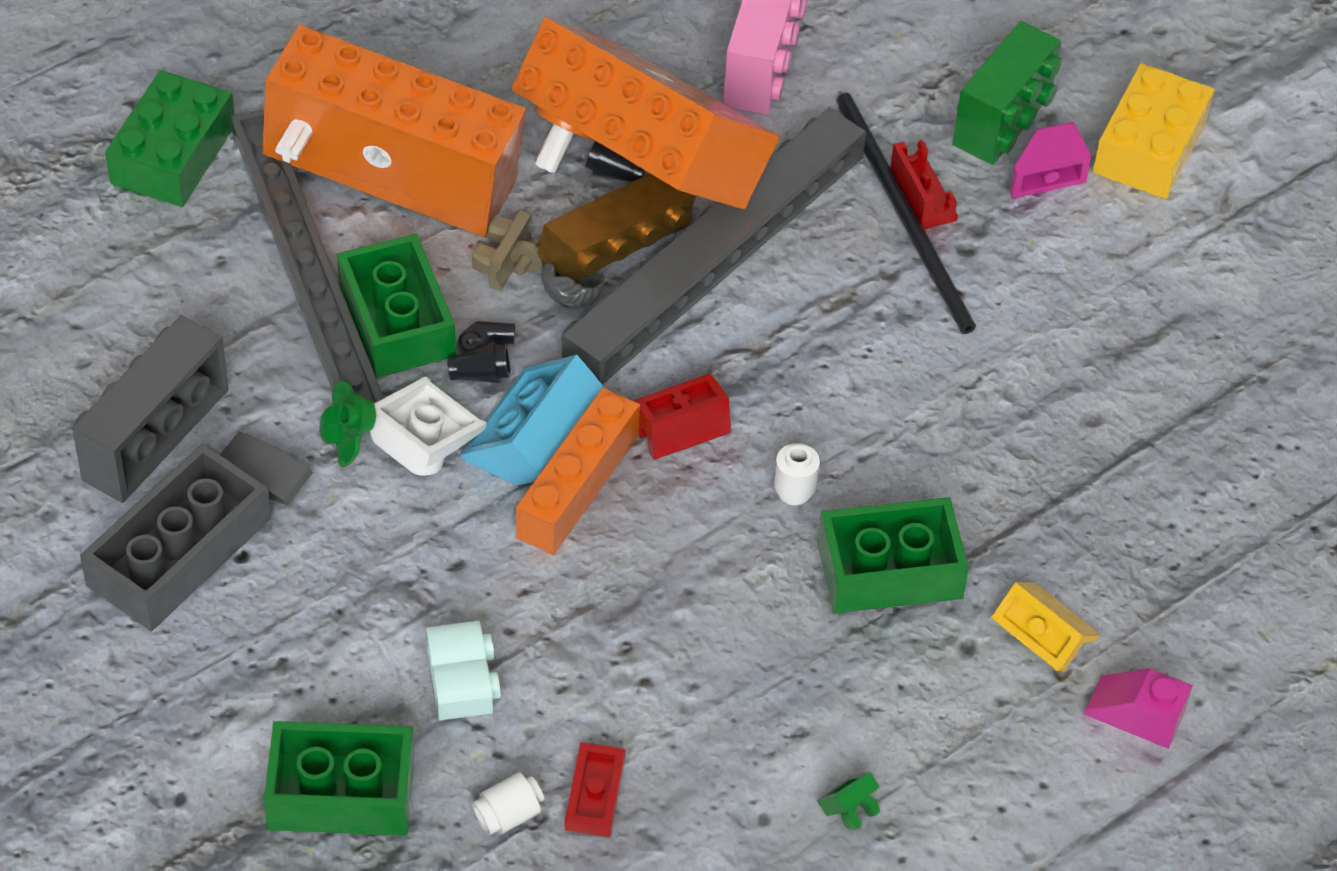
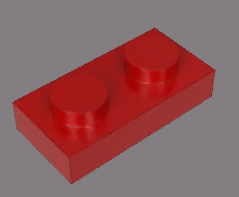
(595, 789)

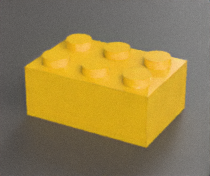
(1153, 130)

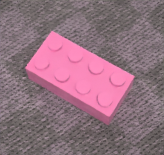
(761, 53)

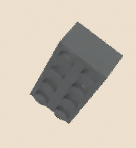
(150, 408)
(176, 537)

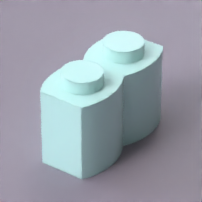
(460, 670)

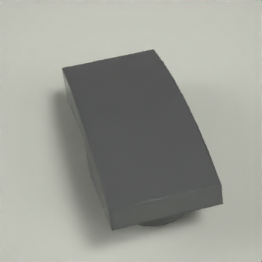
(268, 465)

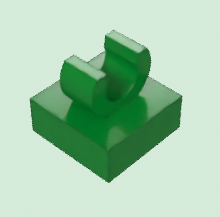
(850, 795)

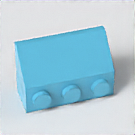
(533, 419)

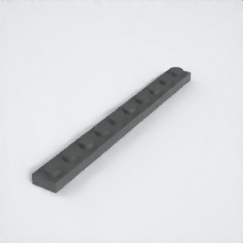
(305, 261)

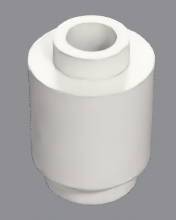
(796, 473)
(508, 804)

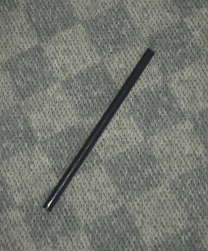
(909, 219)

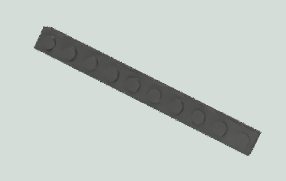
(713, 247)

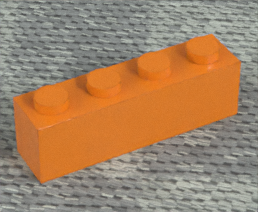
(577, 471)

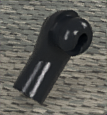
(484, 332)

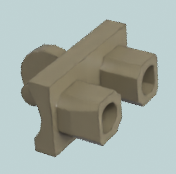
(515, 251)

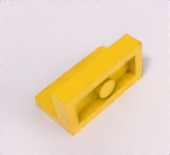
(1043, 624)

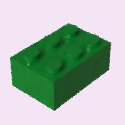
(1007, 93)
(170, 138)
(396, 305)
(892, 555)
(339, 778)

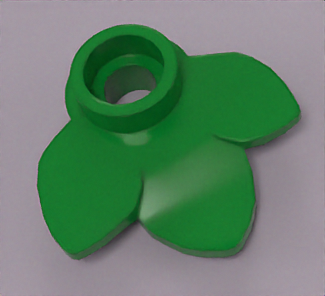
(346, 421)

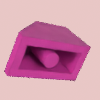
(1051, 161)
(1141, 704)

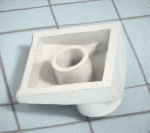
(422, 426)

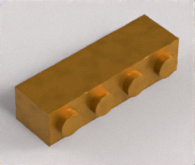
(614, 226)

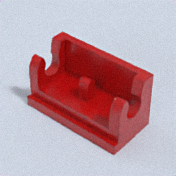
(922, 186)
(684, 416)

